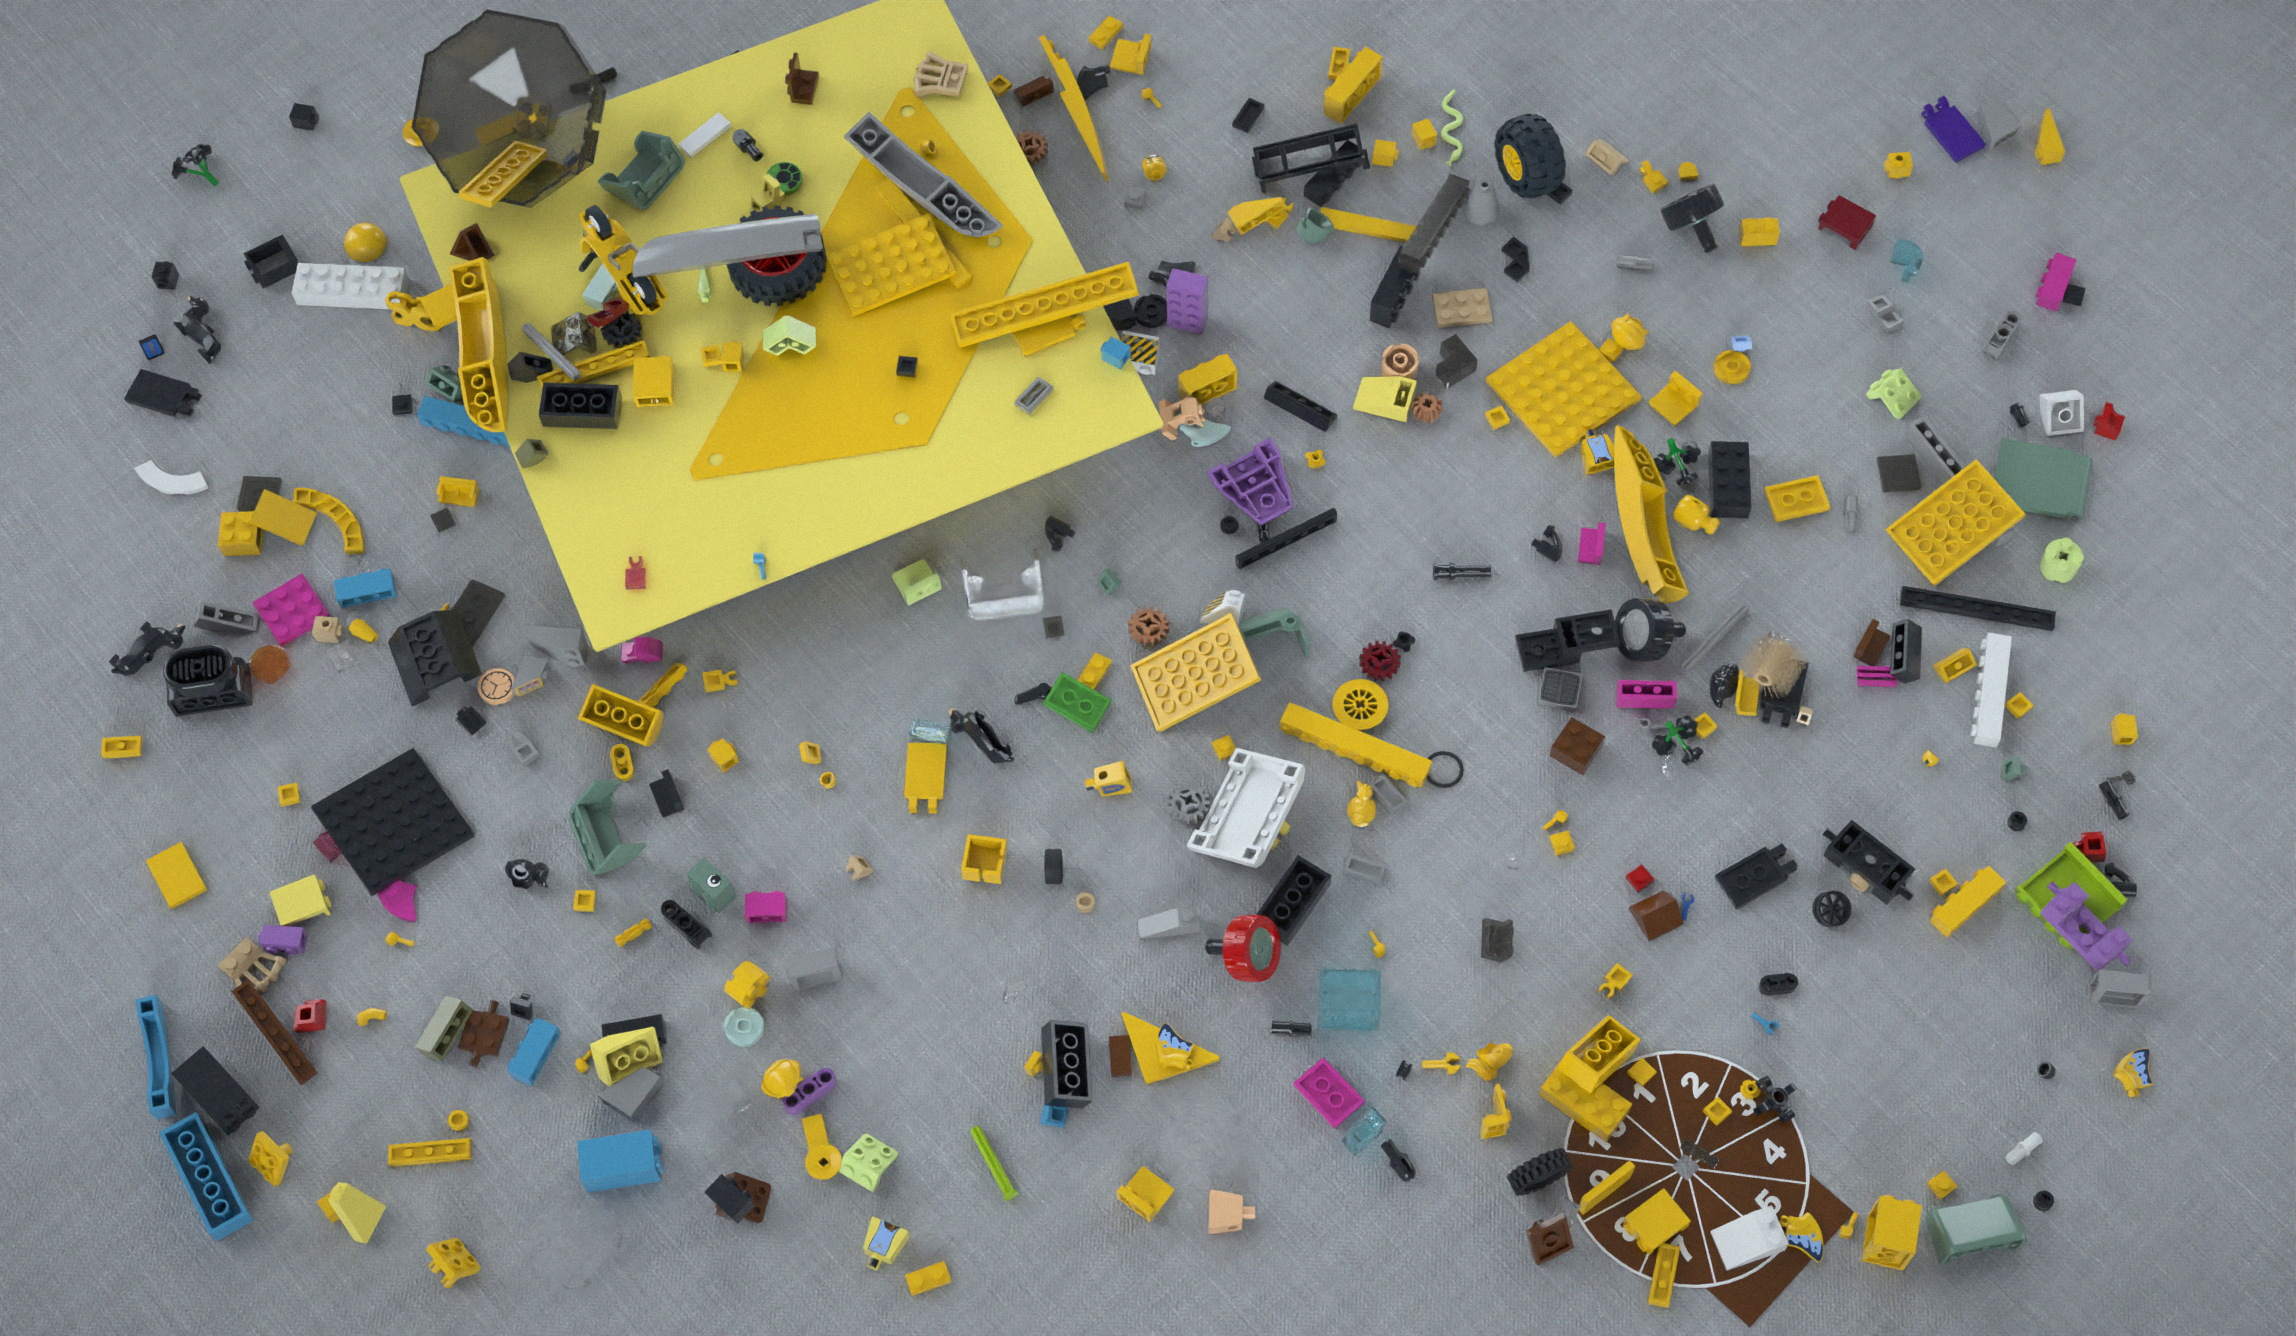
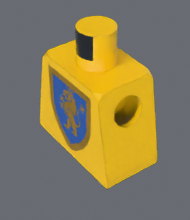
(1110, 779)

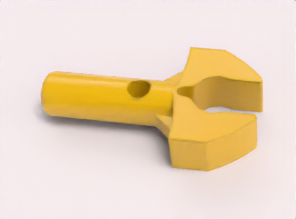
(1443, 1063)

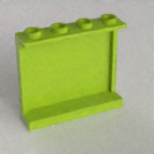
(2064, 870)

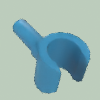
(758, 558)
(1766, 1024)

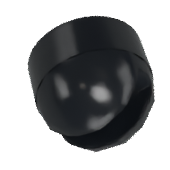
(2048, 1067)

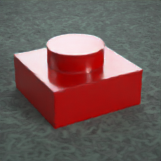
(1640, 878)

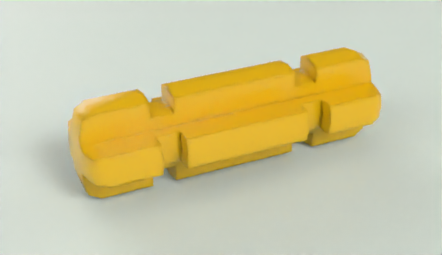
(633, 932)

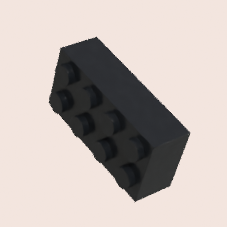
(1392, 293)
(580, 405)
(1729, 479)
(1295, 897)
(1066, 1064)

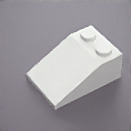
(1750, 1238)

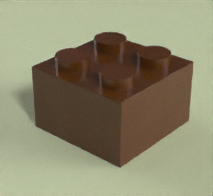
(1577, 746)

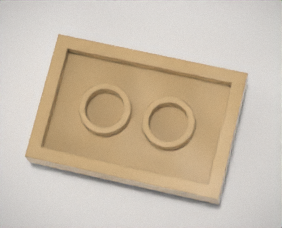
(1462, 307)

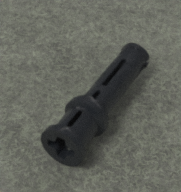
(1485, 571)

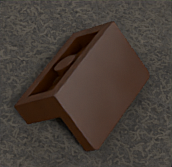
(1034, 90)
(1871, 644)

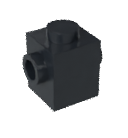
(165, 275)

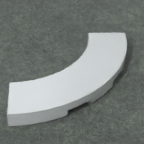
(170, 483)

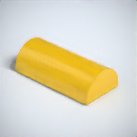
(621, 715)

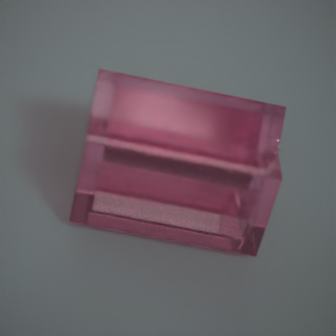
(327, 847)

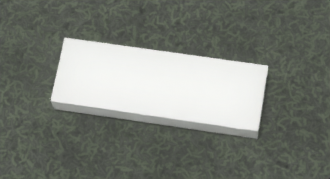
(704, 135)

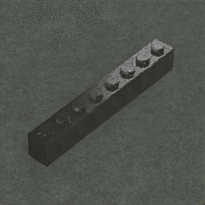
(1434, 224)

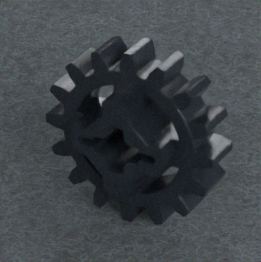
(622, 330)

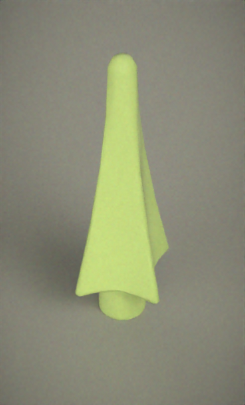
(703, 287)

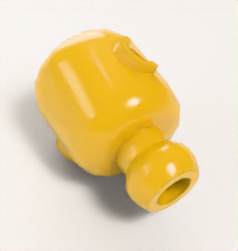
(1695, 514)

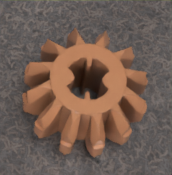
(1427, 407)

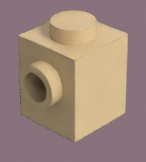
(327, 629)

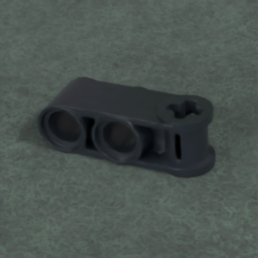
(694, 933)

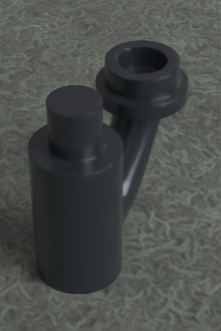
(1061, 528)
(1545, 548)
(2127, 887)

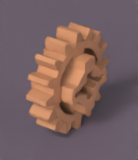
(1030, 146)
(1148, 618)

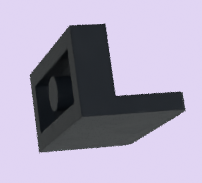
(666, 795)

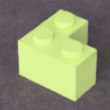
(789, 334)

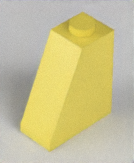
(356, 1211)

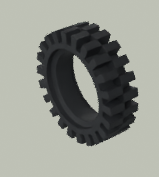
(1540, 1172)

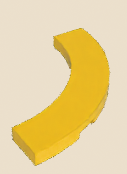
(337, 512)

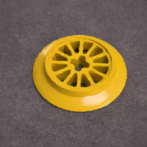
(1357, 686)

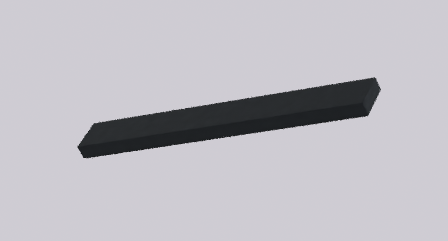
(1977, 608)

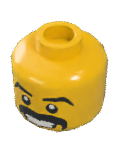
(1153, 166)

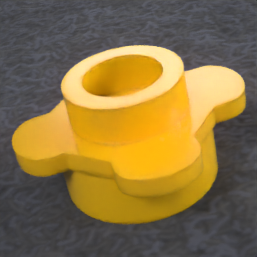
(1315, 463)

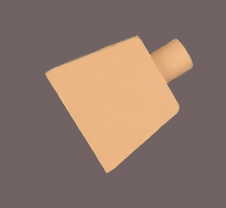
(1227, 1212)

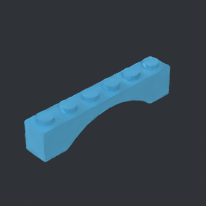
(160, 1082)

